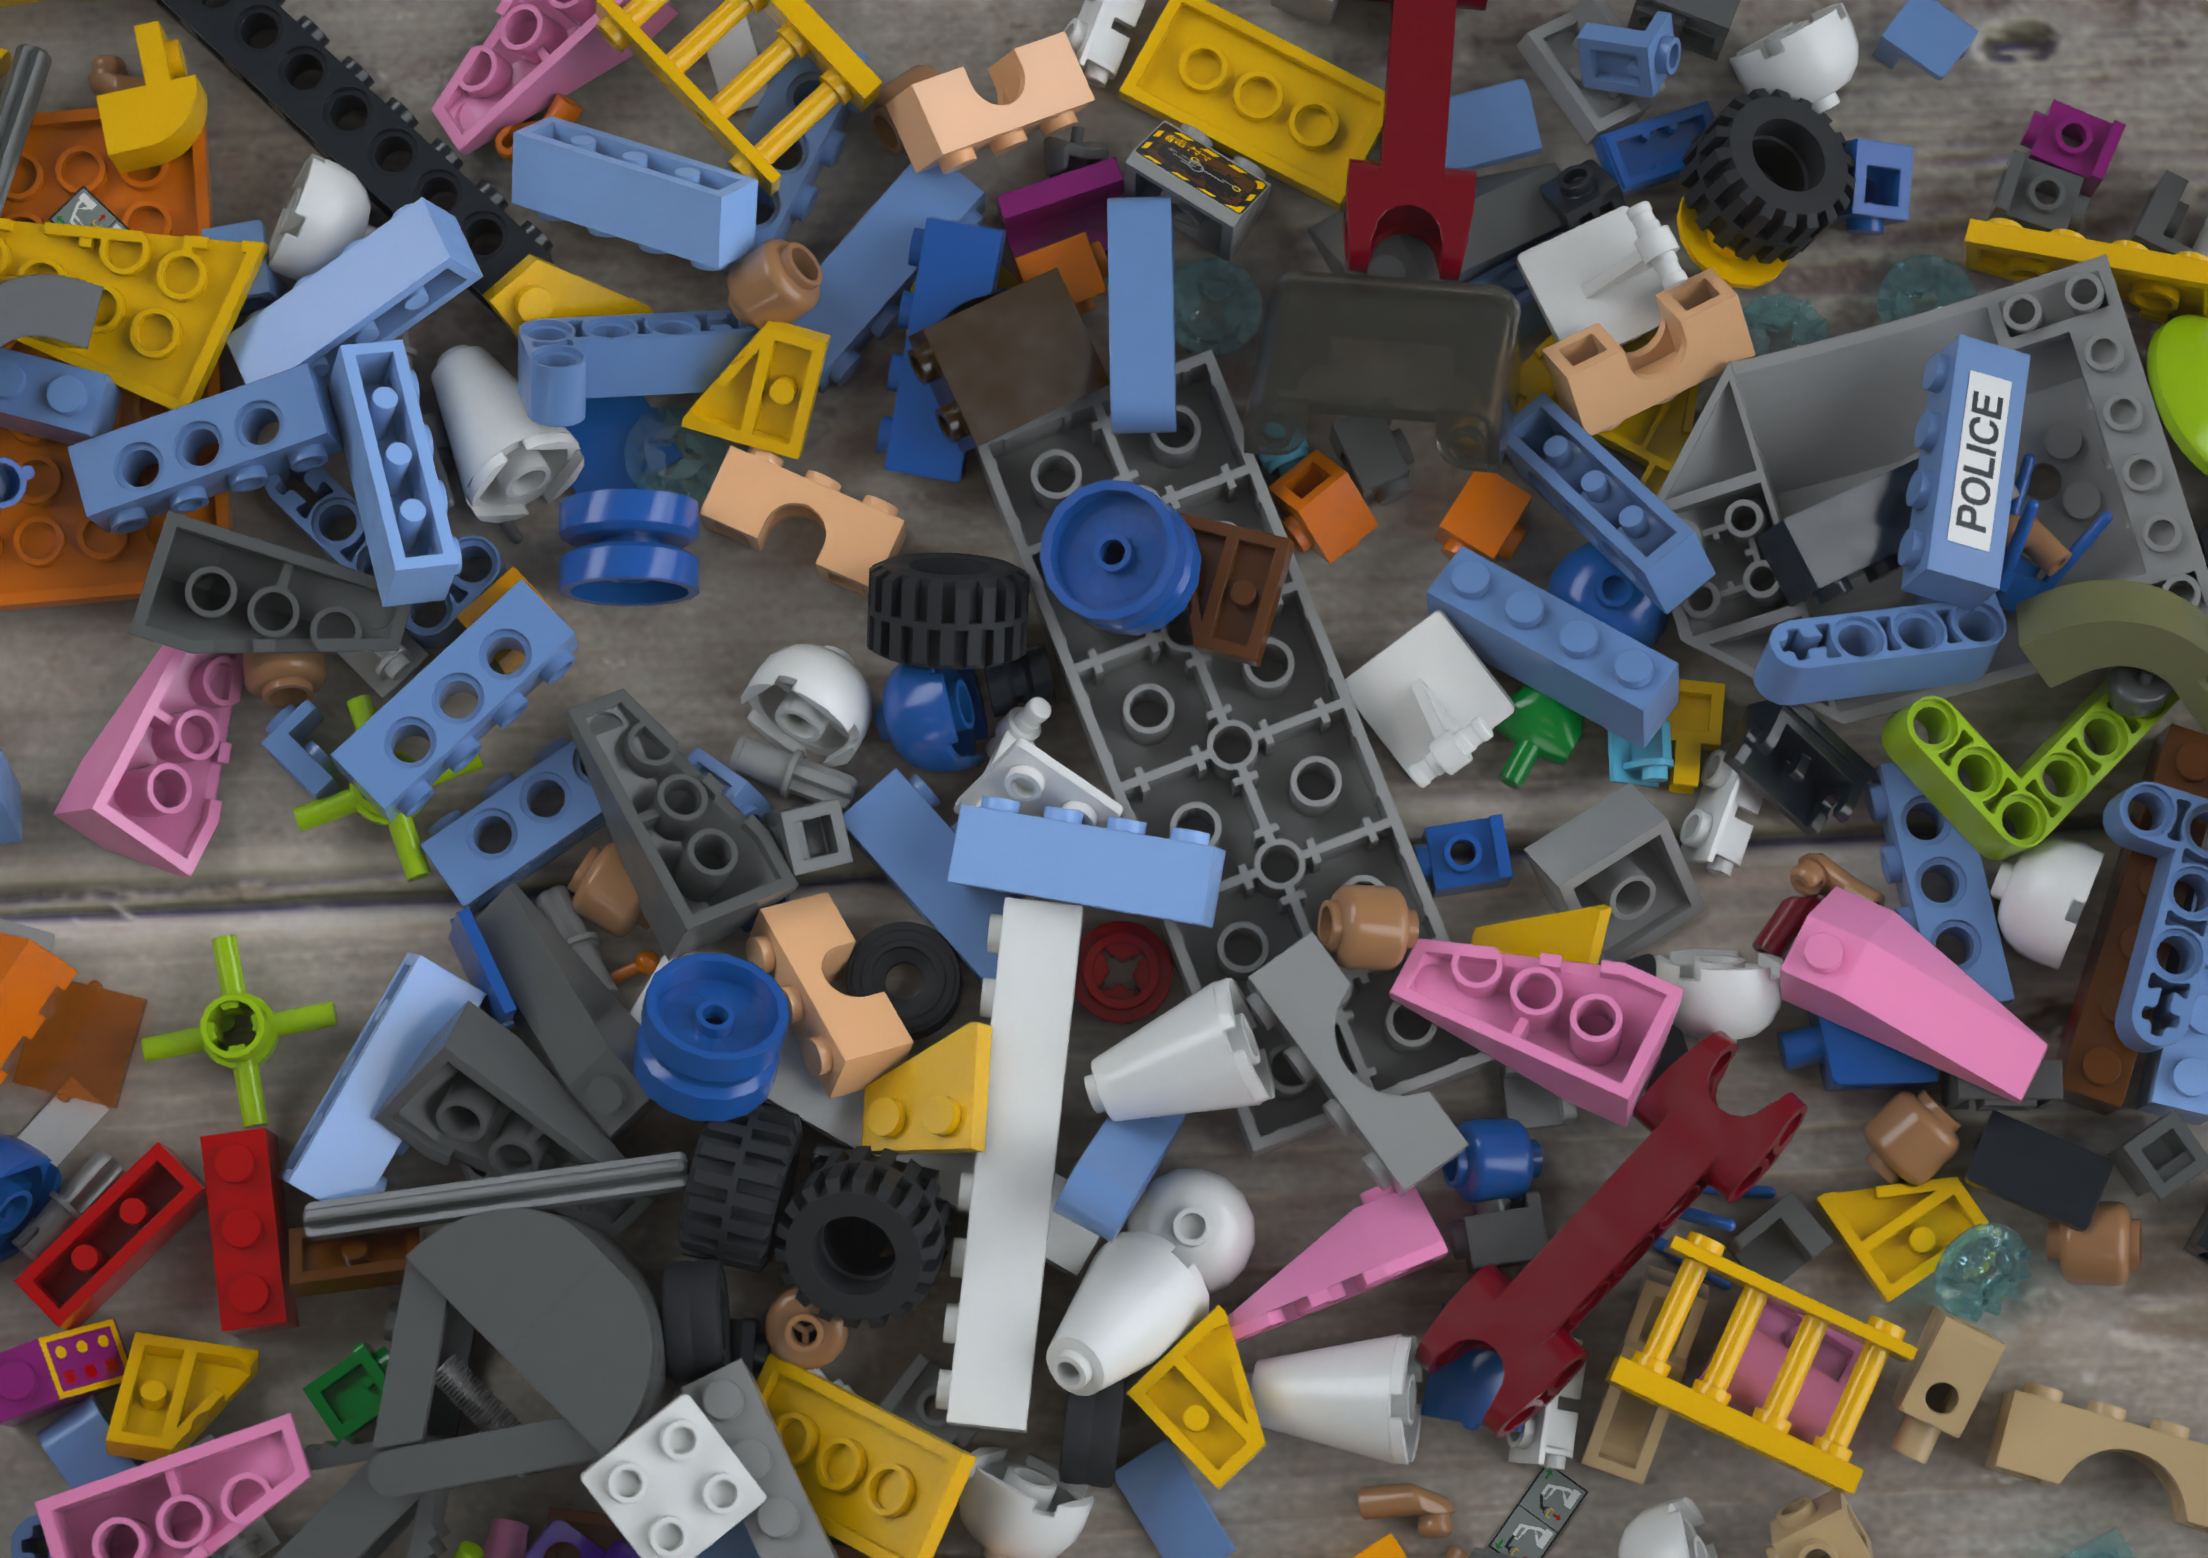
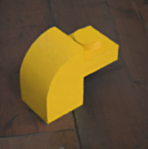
(154, 120)

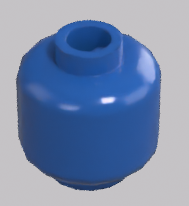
(1496, 1161)

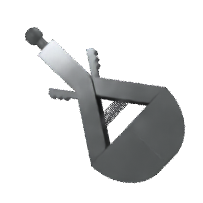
(560, 1310)

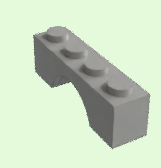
(1402, 1134)
(786, 1520)

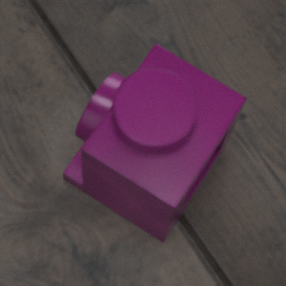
(2090, 159)

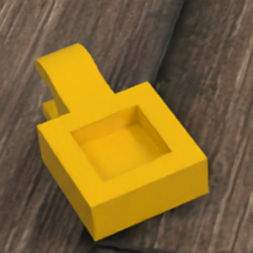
(1694, 727)

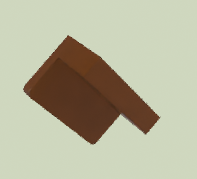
(349, 1261)

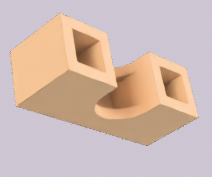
(948, 122)
(1695, 341)
(757, 494)
(841, 1036)

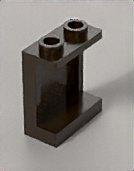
(1007, 361)

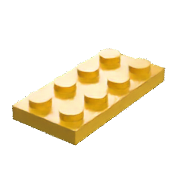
(1256, 97)
(862, 1467)

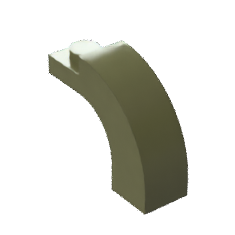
(2118, 625)

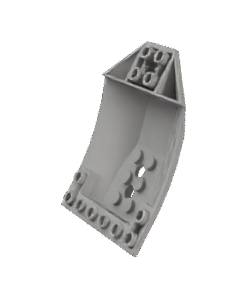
(1848, 409)

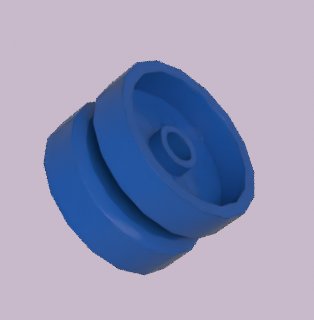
(629, 547)
(1086, 564)
(710, 1036)

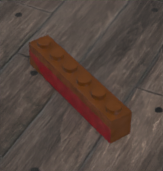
(2092, 1055)

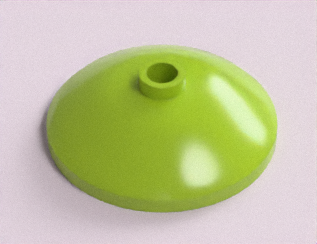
(2180, 383)

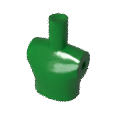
(1539, 730)

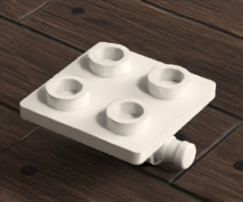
(1604, 274)
(1429, 699)
(1031, 776)
(673, 1484)

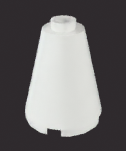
(494, 443)
(1185, 1061)
(1126, 1313)
(1345, 1396)

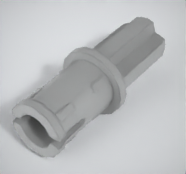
(791, 772)
(560, 913)
(69, 1204)

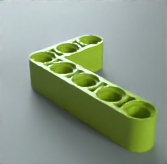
(1995, 785)

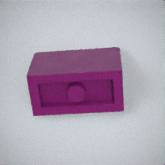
(1061, 207)

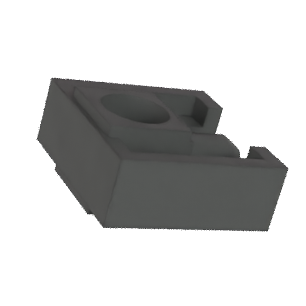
(1697, 23)
(2043, 1091)

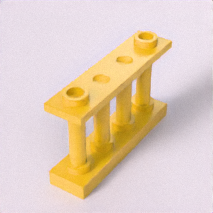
(799, 35)
(1768, 1427)

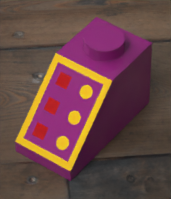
(60, 1371)

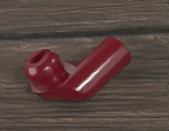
(1785, 924)

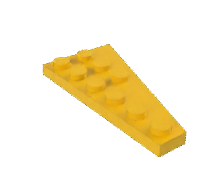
(161, 303)

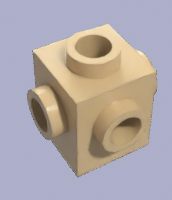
(1818, 1529)

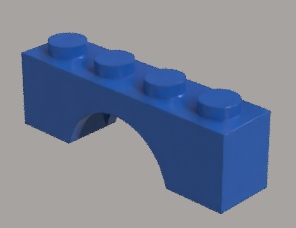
(954, 266)

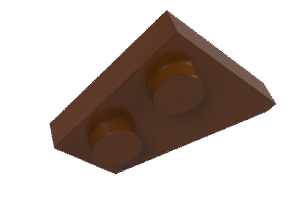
(1236, 588)

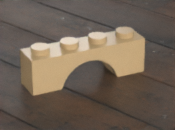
(2045, 1439)

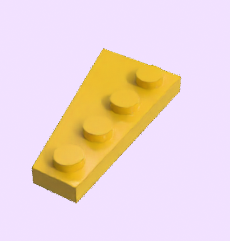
(2143, 277)

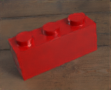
(248, 1231)
(114, 1238)

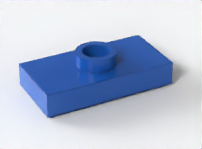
(1651, 149)

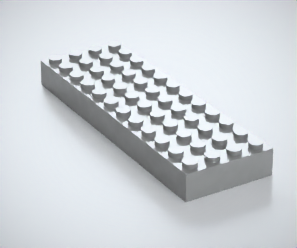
(1232, 748)

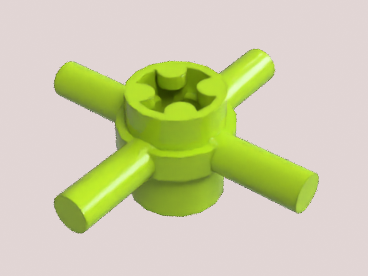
(352, 801)
(220, 1018)

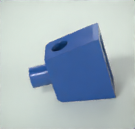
(1851, 1060)

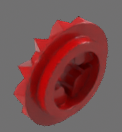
(1124, 942)

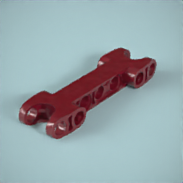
(1410, 184)
(1533, 1315)

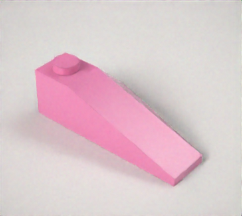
(525, 62)
(159, 763)
(1895, 987)
(1558, 1022)
(1359, 1253)
(182, 1501)

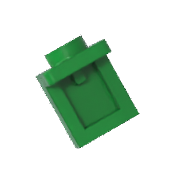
(351, 1391)

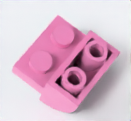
(1764, 1359)

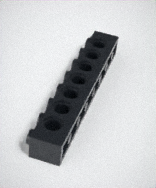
(388, 126)

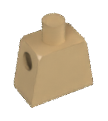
(1951, 1354)

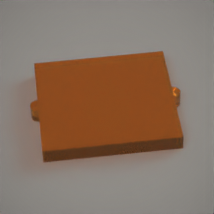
(82, 1044)

